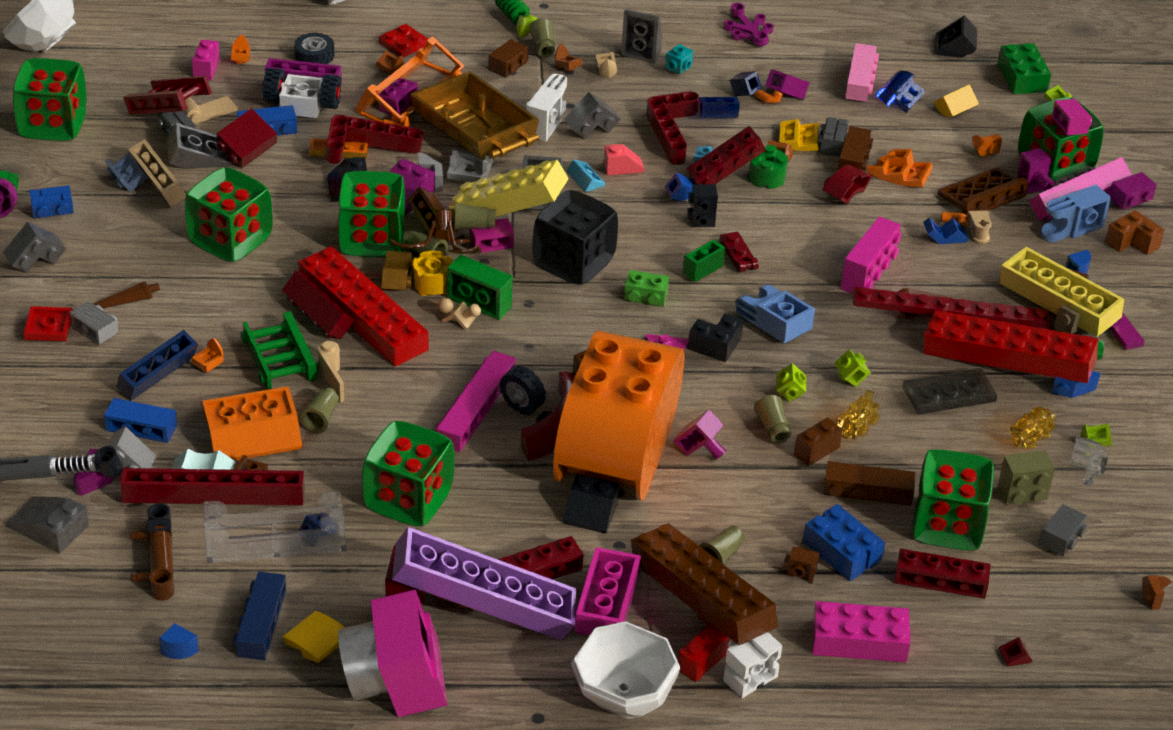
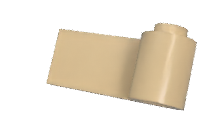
(209, 110)
(329, 365)

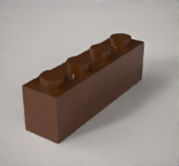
(869, 483)

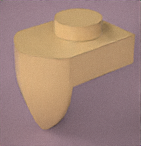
(606, 64)

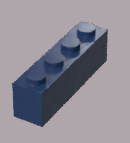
(157, 365)
(260, 616)

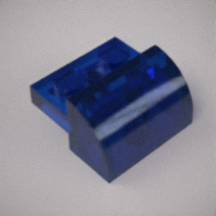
(901, 91)
(719, 107)

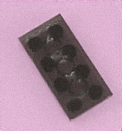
(949, 391)

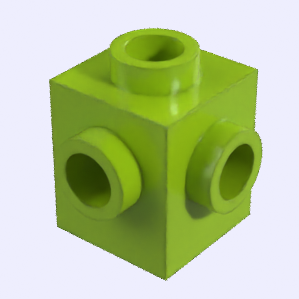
(852, 367)
(791, 382)

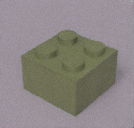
(1026, 477)

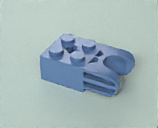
(1076, 214)
(777, 313)

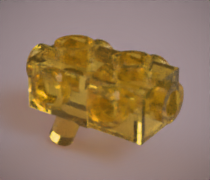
(859, 416)
(1033, 427)

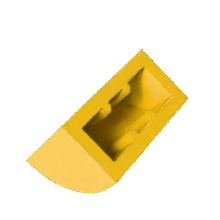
(956, 102)

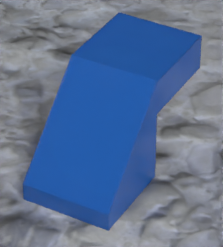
(949, 233)

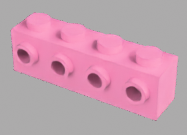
(862, 72)

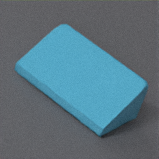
(584, 175)

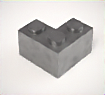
(590, 113)
(31, 244)

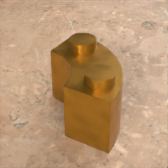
(397, 270)

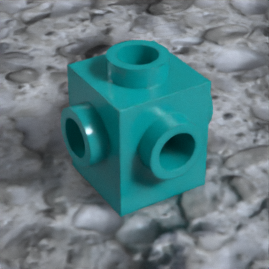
(679, 59)

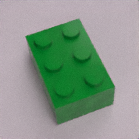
(1024, 68)
(479, 285)

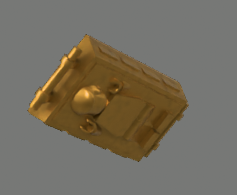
(476, 115)

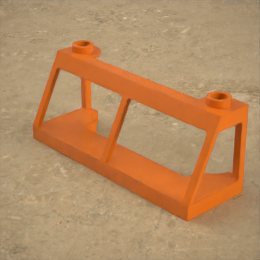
(372, 93)

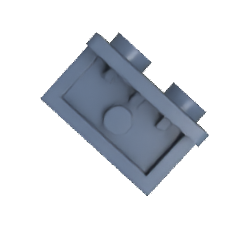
(127, 172)

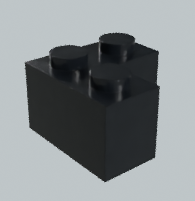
(716, 340)

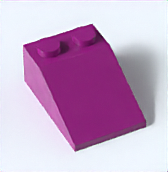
(413, 177)

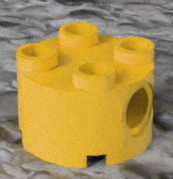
(431, 273)

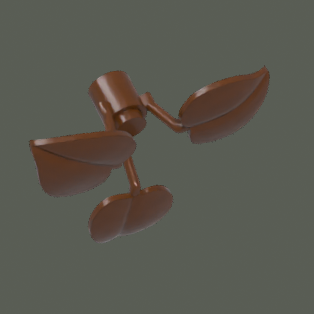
(443, 221)

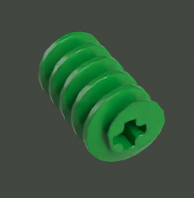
(513, 8)

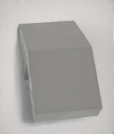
(433, 165)

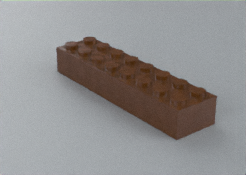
(705, 584)

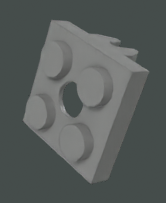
(462, 160)

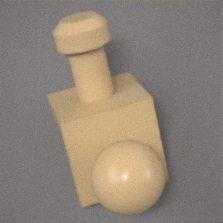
(461, 312)

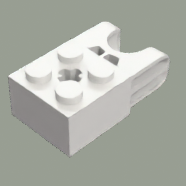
(548, 105)

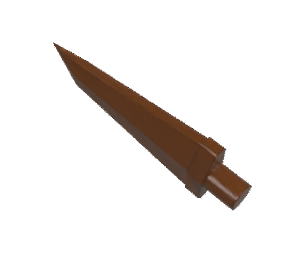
(136, 293)

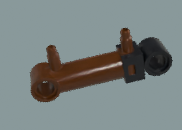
(160, 552)

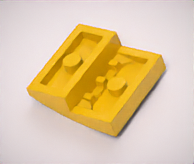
(800, 137)
(314, 636)

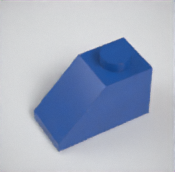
(1073, 388)

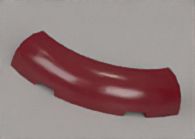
(540, 437)

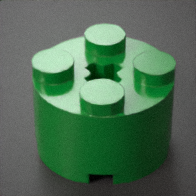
(768, 168)

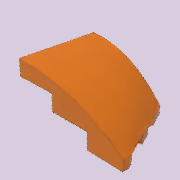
(901, 169)

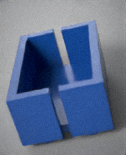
(843, 542)

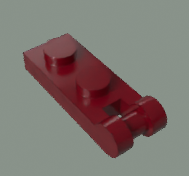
(738, 252)

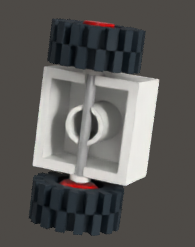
(303, 92)

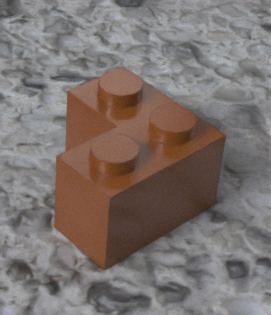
(1136, 231)

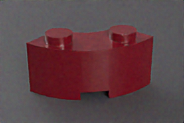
(846, 183)

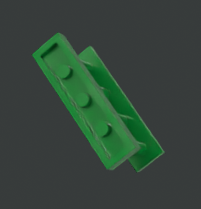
(294, 339)

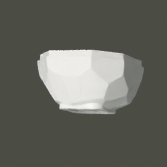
(41, 24)
(626, 669)

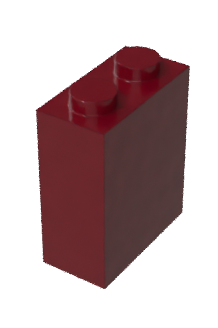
(246, 138)

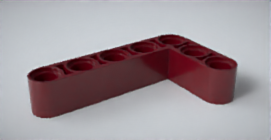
(661, 115)
(374, 133)

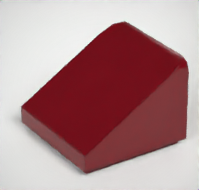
(1015, 652)

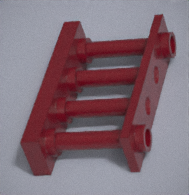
(167, 95)

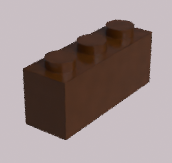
(856, 148)
(424, 205)

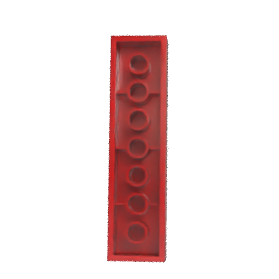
(376, 315)
(1011, 346)

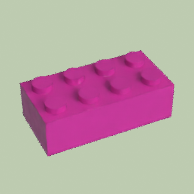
(871, 255)
(607, 590)
(861, 631)

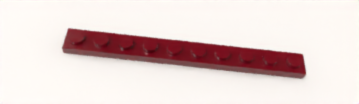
(928, 304)

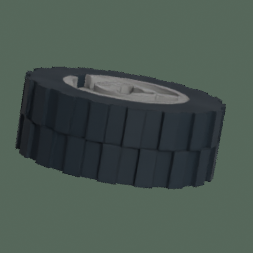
(314, 48)
(522, 390)

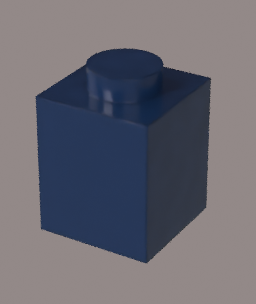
(745, 83)

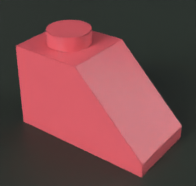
(621, 160)

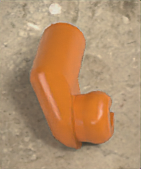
(767, 98)
(961, 218)

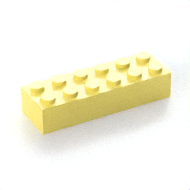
(514, 189)
(1055, 286)

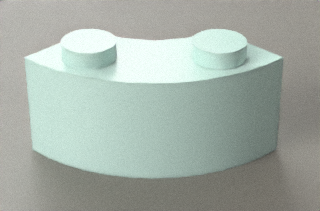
(193, 460)

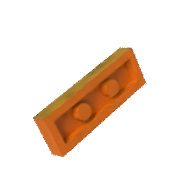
(351, 149)

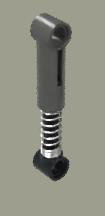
(105, 461)

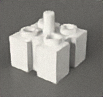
(752, 663)

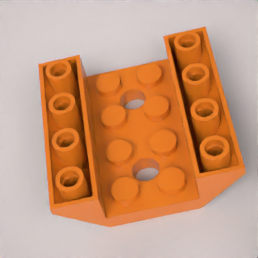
(253, 426)

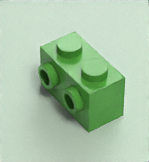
(646, 288)

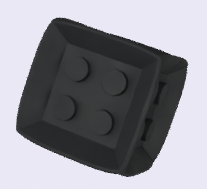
(575, 237)

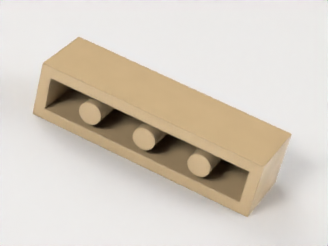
(158, 173)

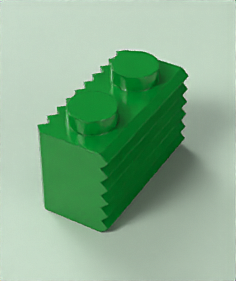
(703, 260)

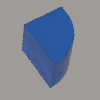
(679, 187)
(1079, 261)
(178, 643)

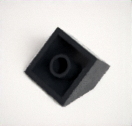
(957, 39)
(335, 177)
(591, 504)

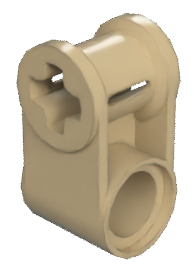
(979, 225)

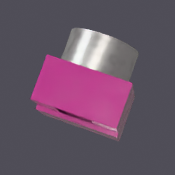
(395, 655)

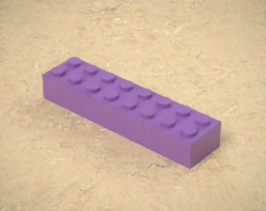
(484, 583)

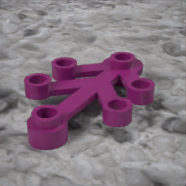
(757, 37)

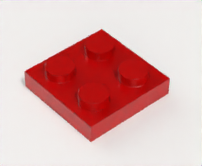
(403, 40)
(48, 323)

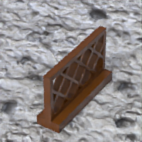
(988, 198)

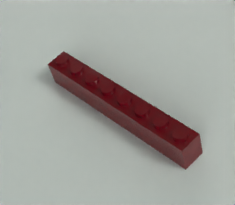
(206, 485)

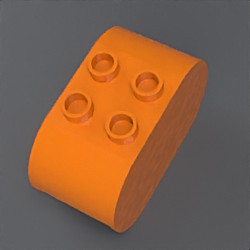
(619, 411)

